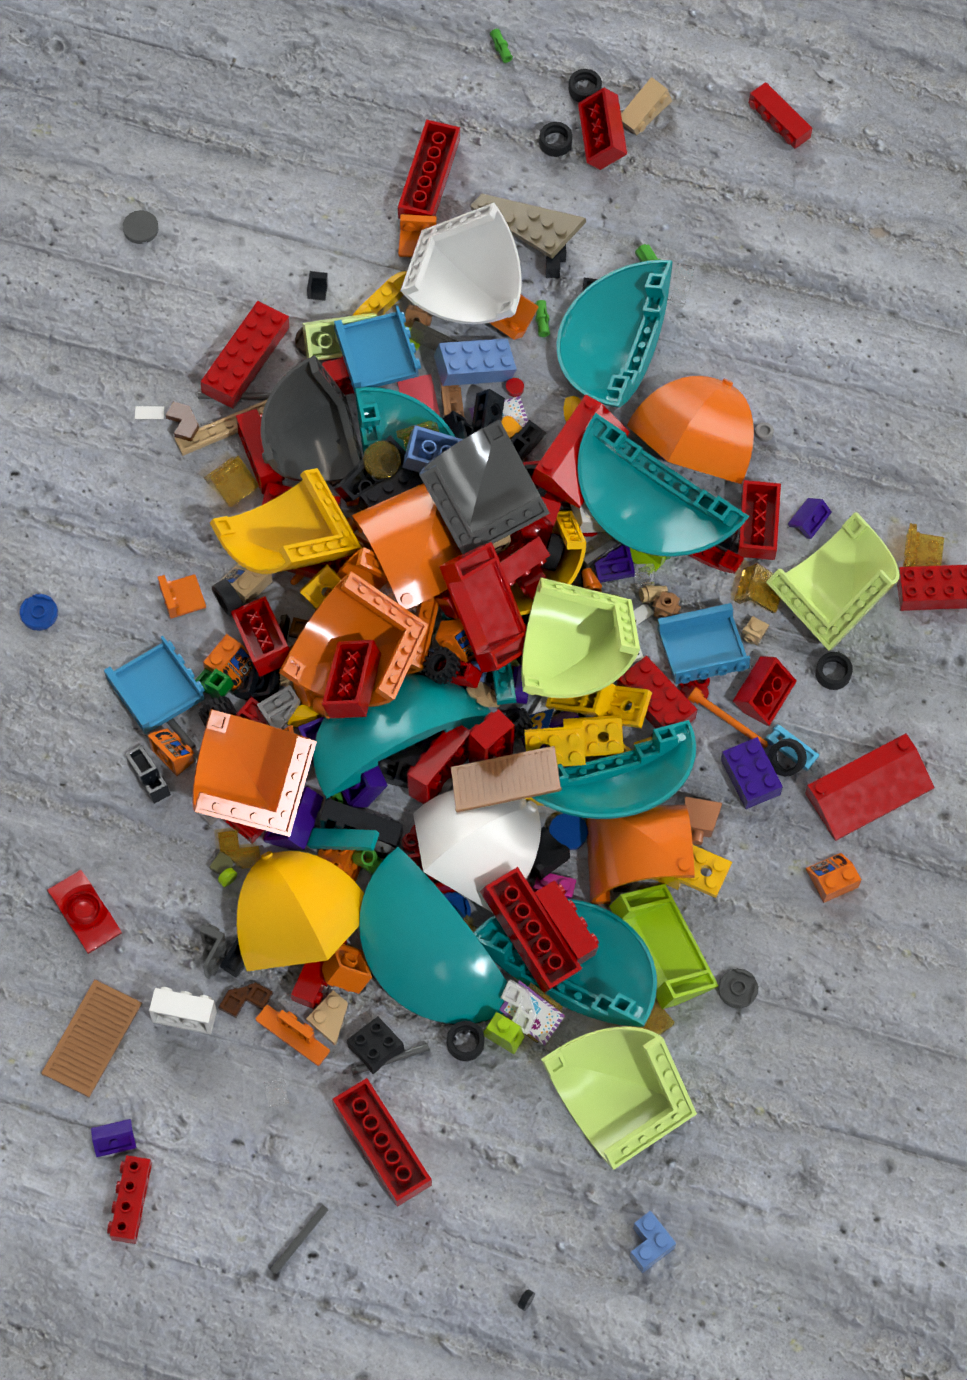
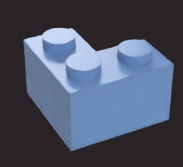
(655, 1244)

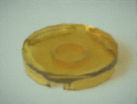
(381, 459)

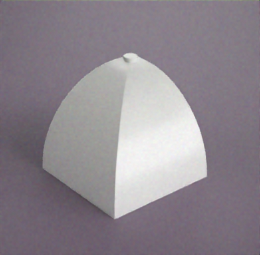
(466, 269)
(477, 844)

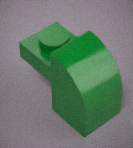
(215, 683)

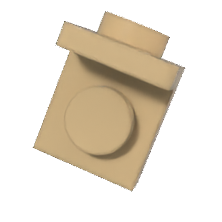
(754, 631)

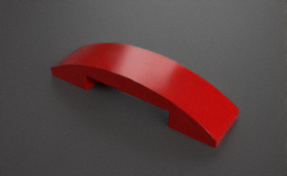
(719, 559)

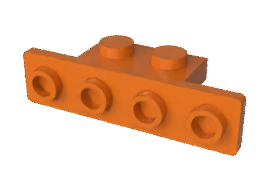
(293, 1033)

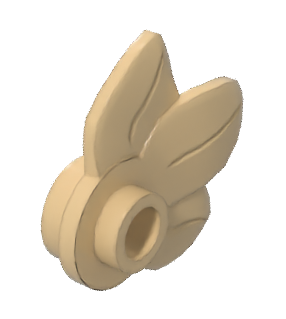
(484, 695)

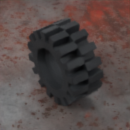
(434, 660)
(221, 704)
(521, 720)

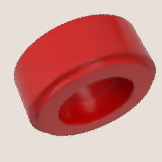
(514, 387)

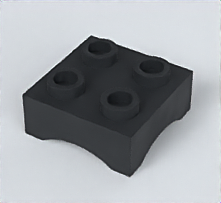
(549, 855)
(375, 1044)

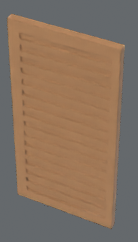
(505, 779)
(91, 1038)

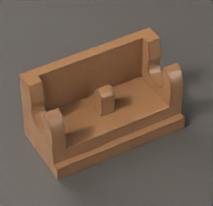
(452, 399)

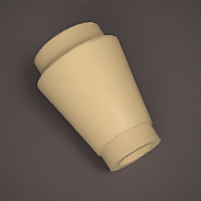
(649, 592)

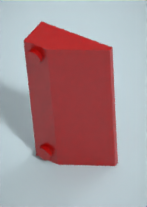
(559, 466)
(485, 607)
(869, 787)

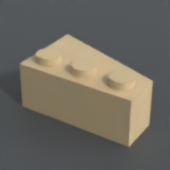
(645, 106)

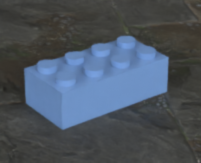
(474, 362)
(425, 446)

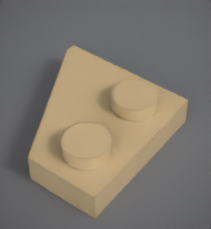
(329, 1016)

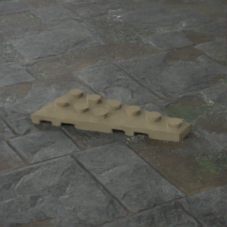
(534, 225)

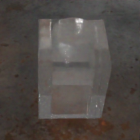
(644, 574)

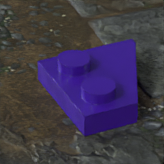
(615, 565)

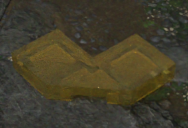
(243, 857)

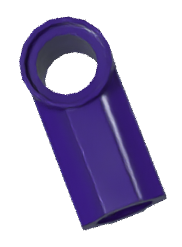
(521, 697)

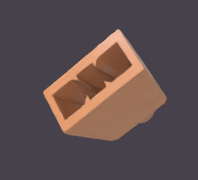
(703, 817)

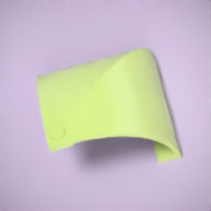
(838, 581)
(576, 640)
(620, 1089)

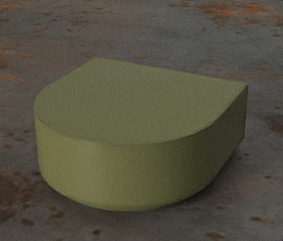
(221, 863)

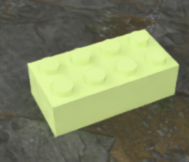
(321, 336)

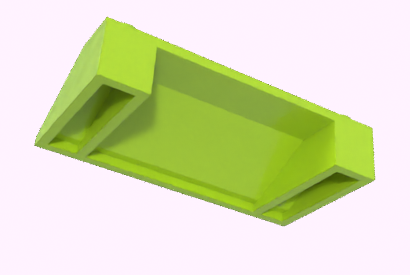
(676, 956)

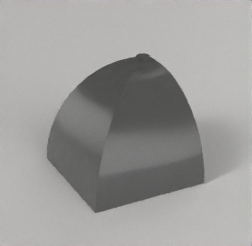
(305, 421)
(483, 488)

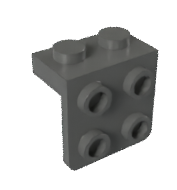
(213, 937)

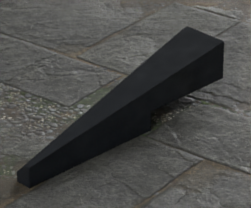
(266, 685)

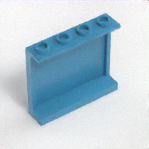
(377, 350)
(702, 644)
(156, 686)

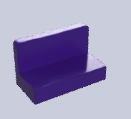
(810, 516)
(113, 1138)

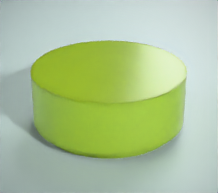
(227, 877)

